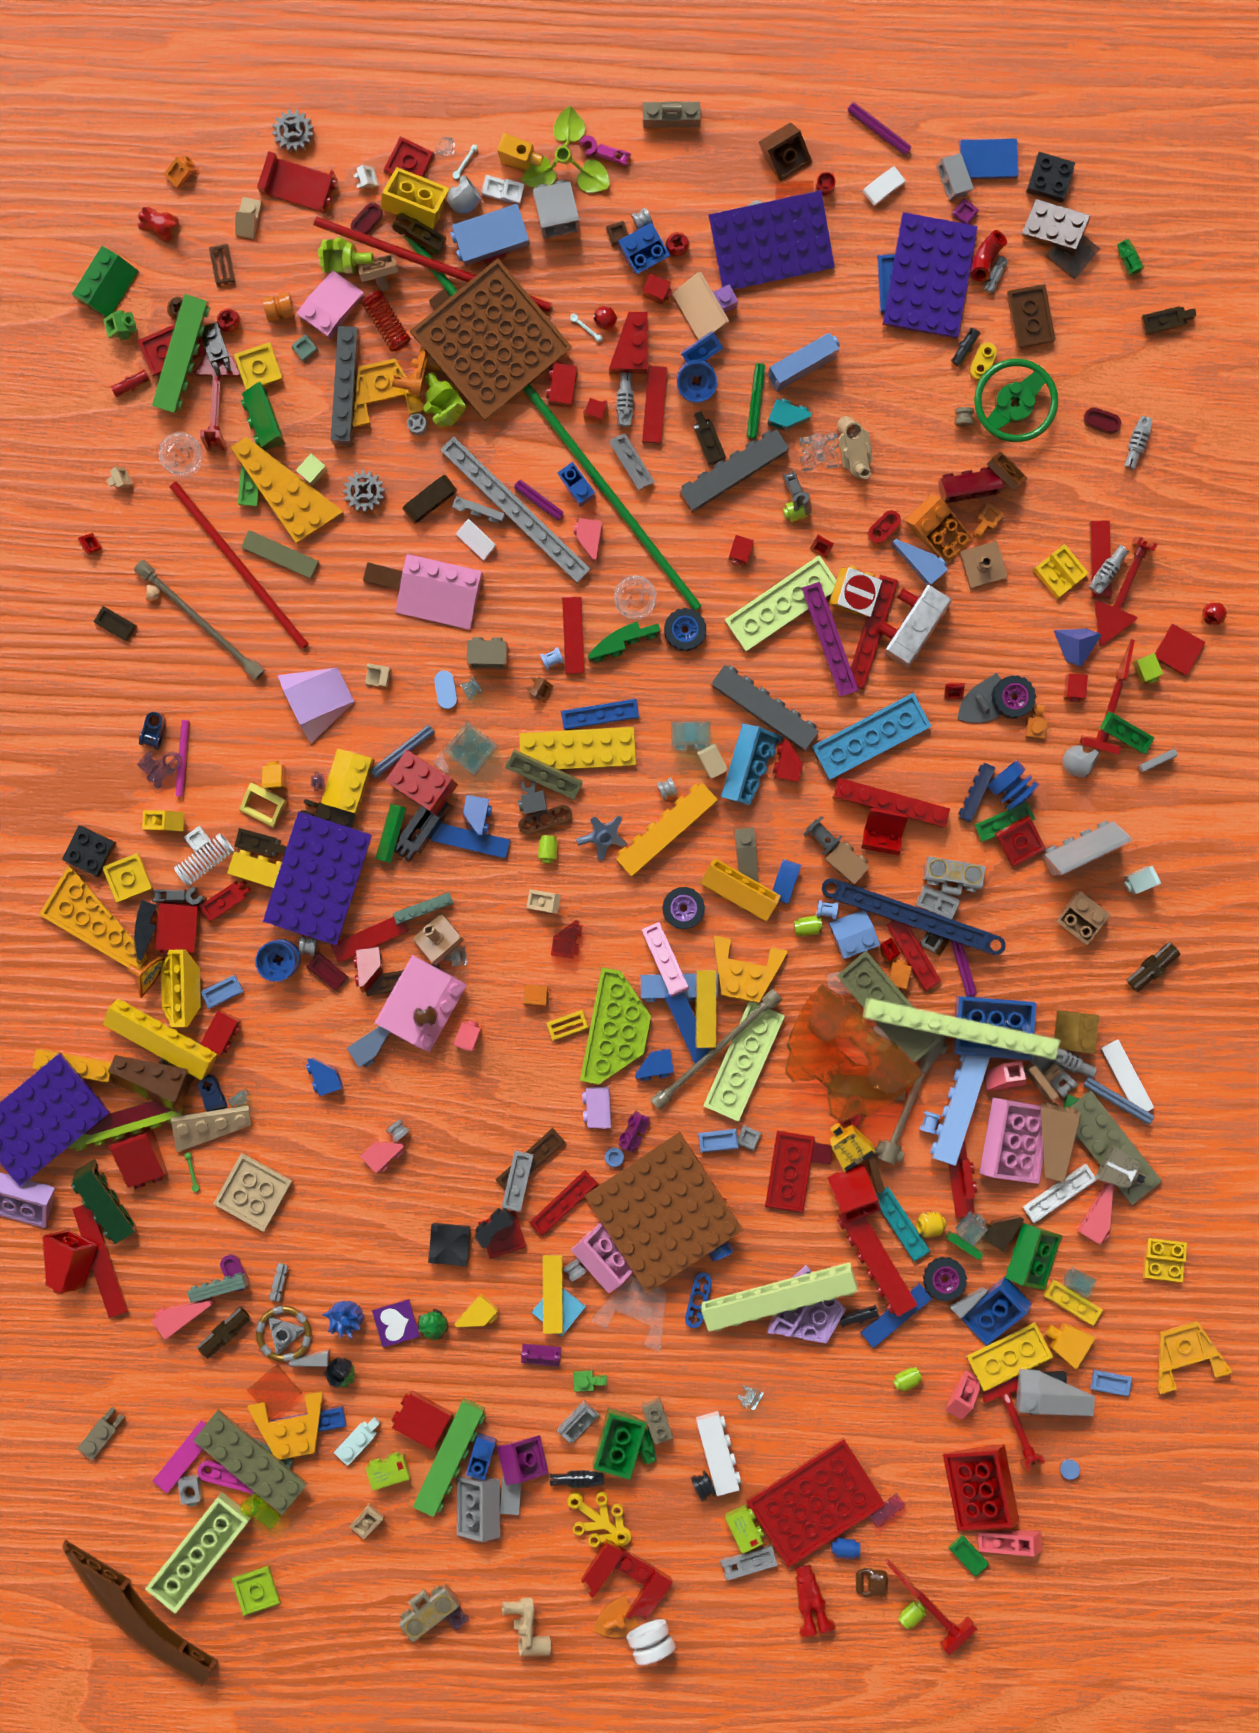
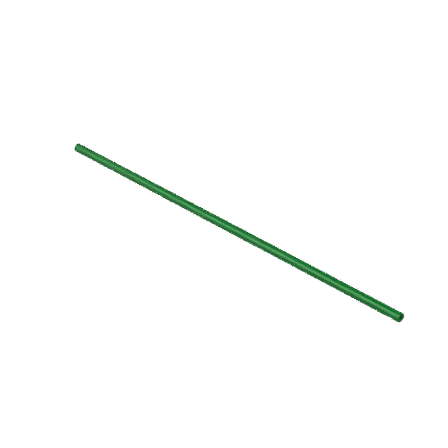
(585, 463)

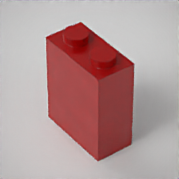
(177, 928)
(854, 1193)
(421, 1419)

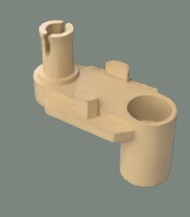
(855, 447)
(527, 1644)

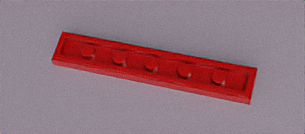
(870, 636)
(102, 1263)

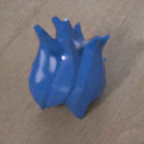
(345, 1318)

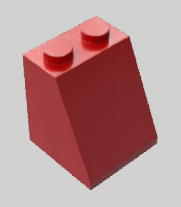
(139, 1159)
(67, 1260)

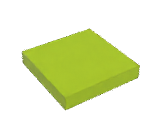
(256, 1590)

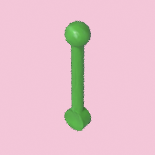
(195, 1187)

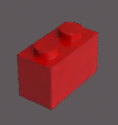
(562, 385)
(221, 1032)

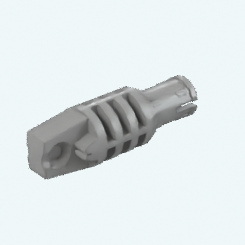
(625, 400)
(1138, 441)
(1108, 570)
(1073, 1063)

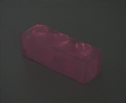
(888, 1511)

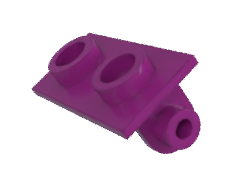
(629, 1139)
(540, 1354)

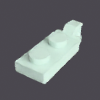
(357, 1441)

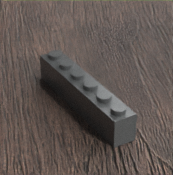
(345, 385)
(733, 471)
(764, 707)

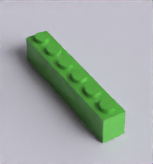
(180, 354)
(448, 1457)

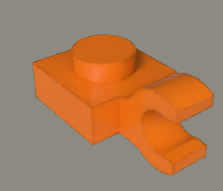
(989, 518)
(1036, 725)

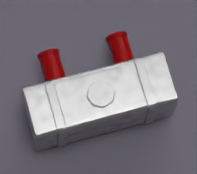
(918, 625)

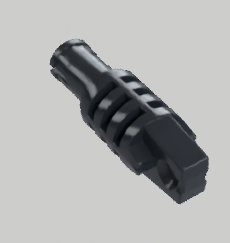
(578, 1479)

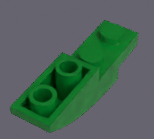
(614, 642)

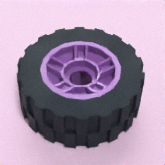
(694, 904)

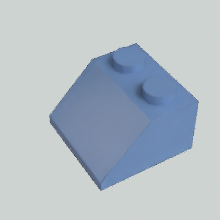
(854, 934)

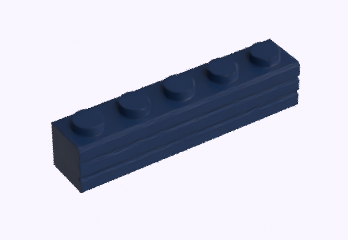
(976, 792)

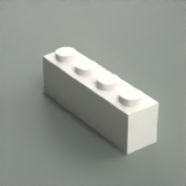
(718, 1454)

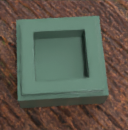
(304, 348)

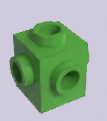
(120, 325)

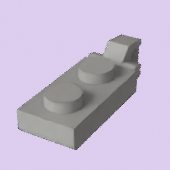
(477, 509)

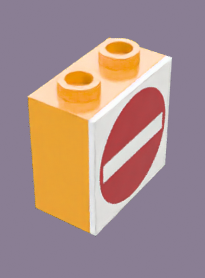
(855, 591)

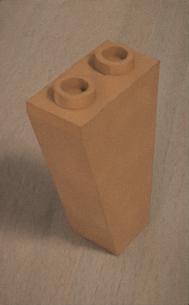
(1058, 1135)

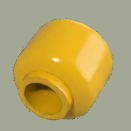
(930, 1224)

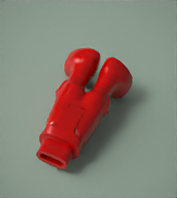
(811, 1599)

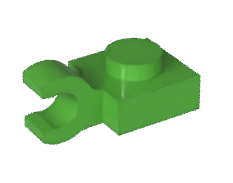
(585, 1380)

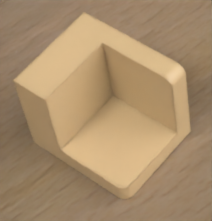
(378, 675)

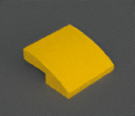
(1060, 571)

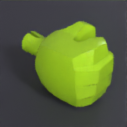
(341, 256)
(443, 401)

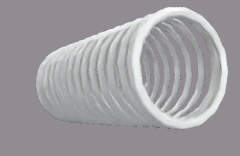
(183, 875)

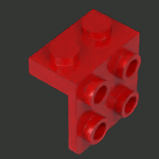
(884, 831)

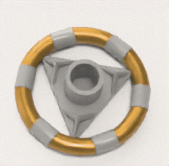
(283, 1333)

